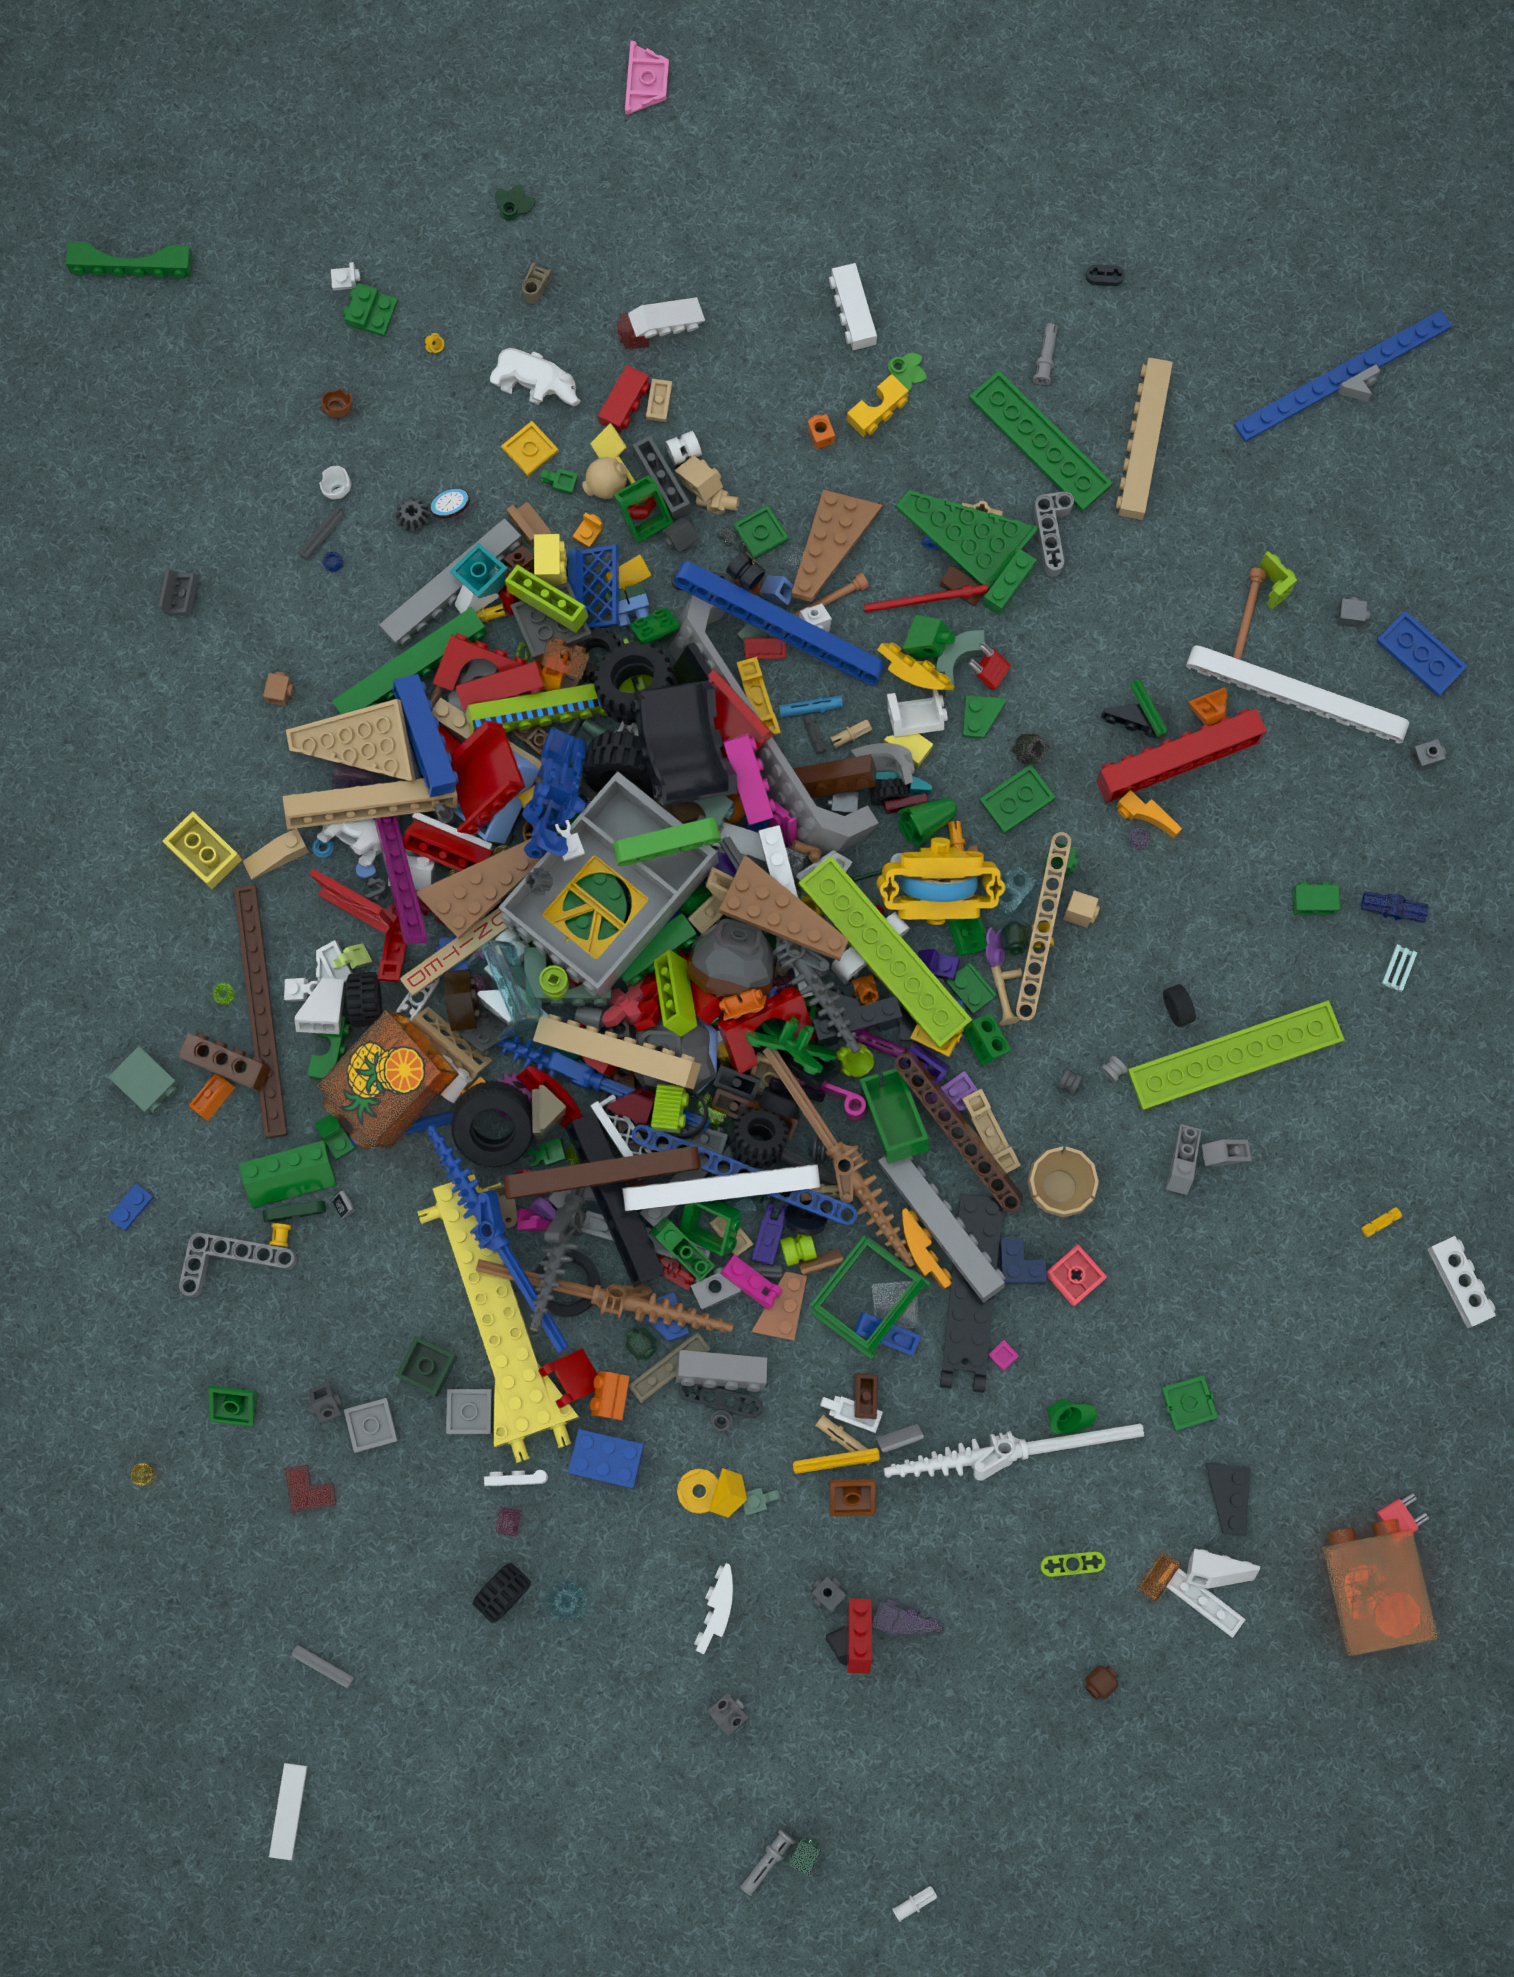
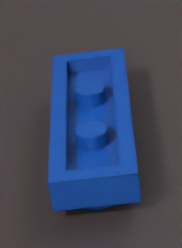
(896, 1338)

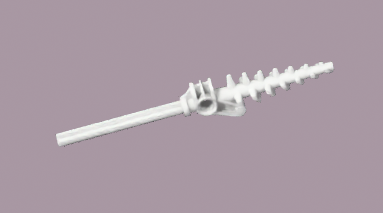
(990, 1459)

